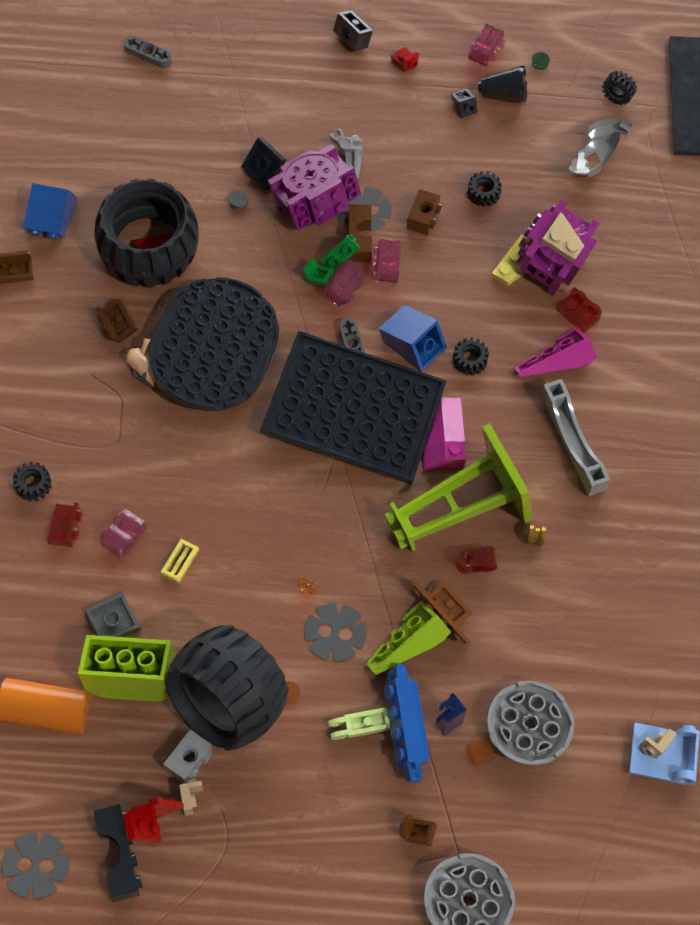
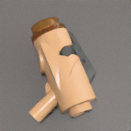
(139, 361)

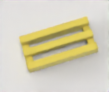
(164, 572)

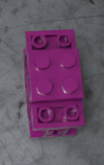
(314, 187)
(544, 262)

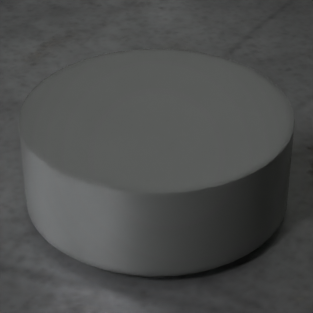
(238, 200)

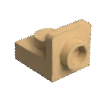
(656, 747)
(188, 799)

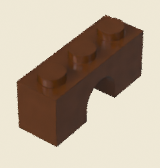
(360, 220)

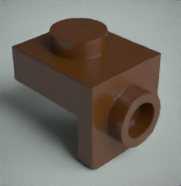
(417, 830)

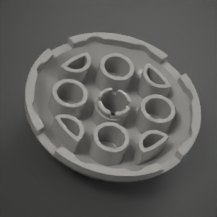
(542, 707)
(473, 877)

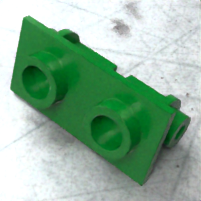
(341, 252)

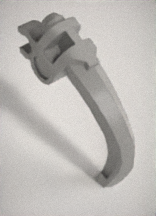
(350, 149)

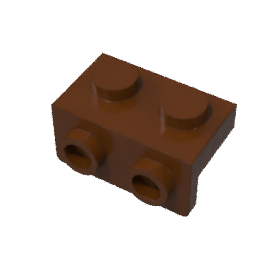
(16, 267)
(116, 320)

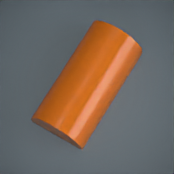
(44, 705)

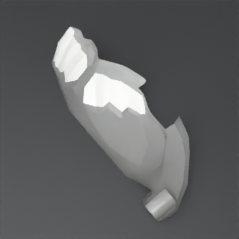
(603, 141)

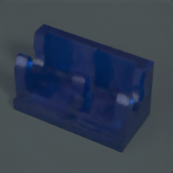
(453, 714)

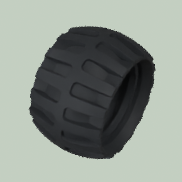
(146, 200)
(226, 687)

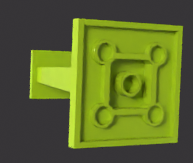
(496, 460)

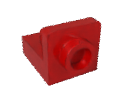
(405, 59)

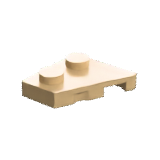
(563, 239)

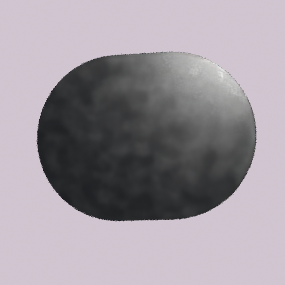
(213, 344)

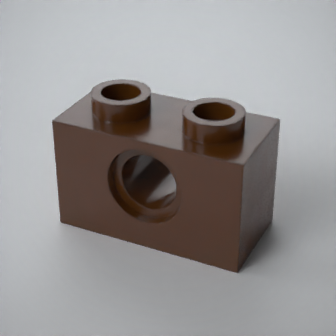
(428, 203)

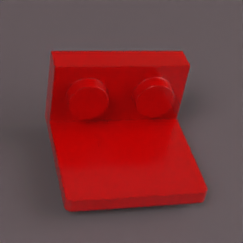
(142, 819)

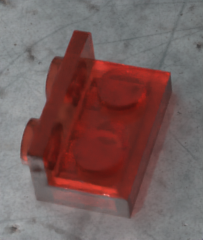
(579, 310)
(64, 525)

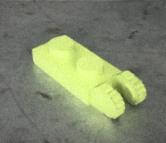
(361, 723)

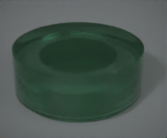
(540, 61)

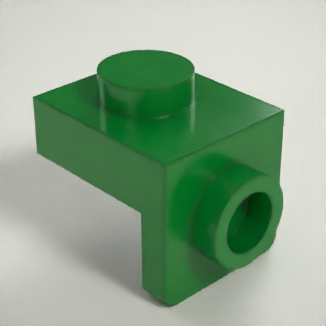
(317, 274)

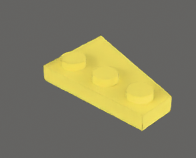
(506, 269)

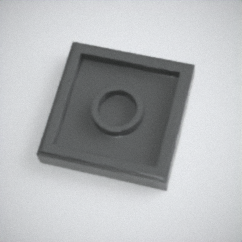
(113, 617)

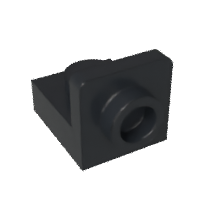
(465, 101)

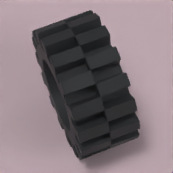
(619, 87)
(484, 180)
(470, 346)
(32, 492)

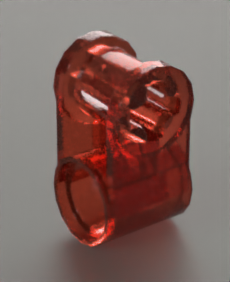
(477, 560)

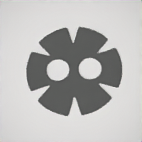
(371, 196)
(340, 647)
(41, 882)

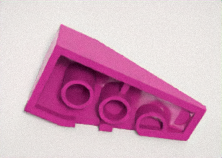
(569, 352)
(446, 438)

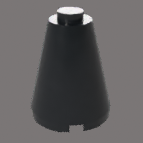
(505, 85)

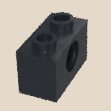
(352, 30)

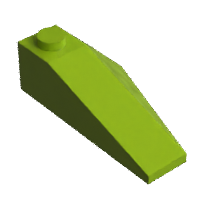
(417, 634)

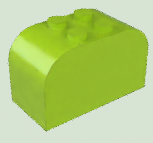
(126, 667)

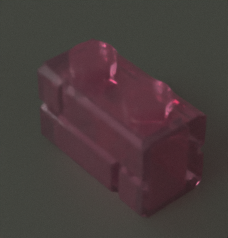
(486, 45)
(387, 261)
(344, 283)

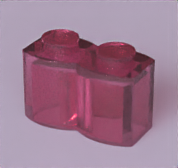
(122, 533)

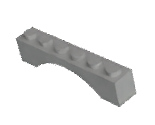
(588, 466)

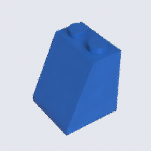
(49, 211)
(414, 336)

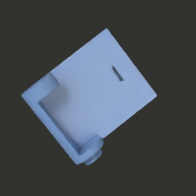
(677, 761)

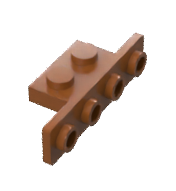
(448, 605)

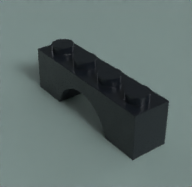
(122, 880)

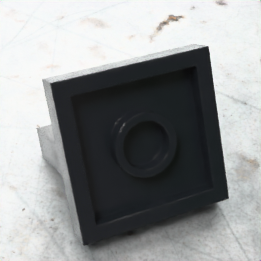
(263, 162)

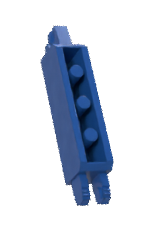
(406, 723)

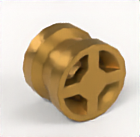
(536, 535)

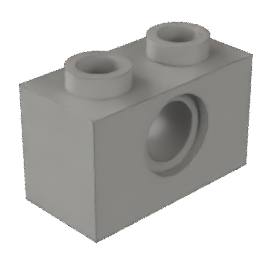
(190, 745)

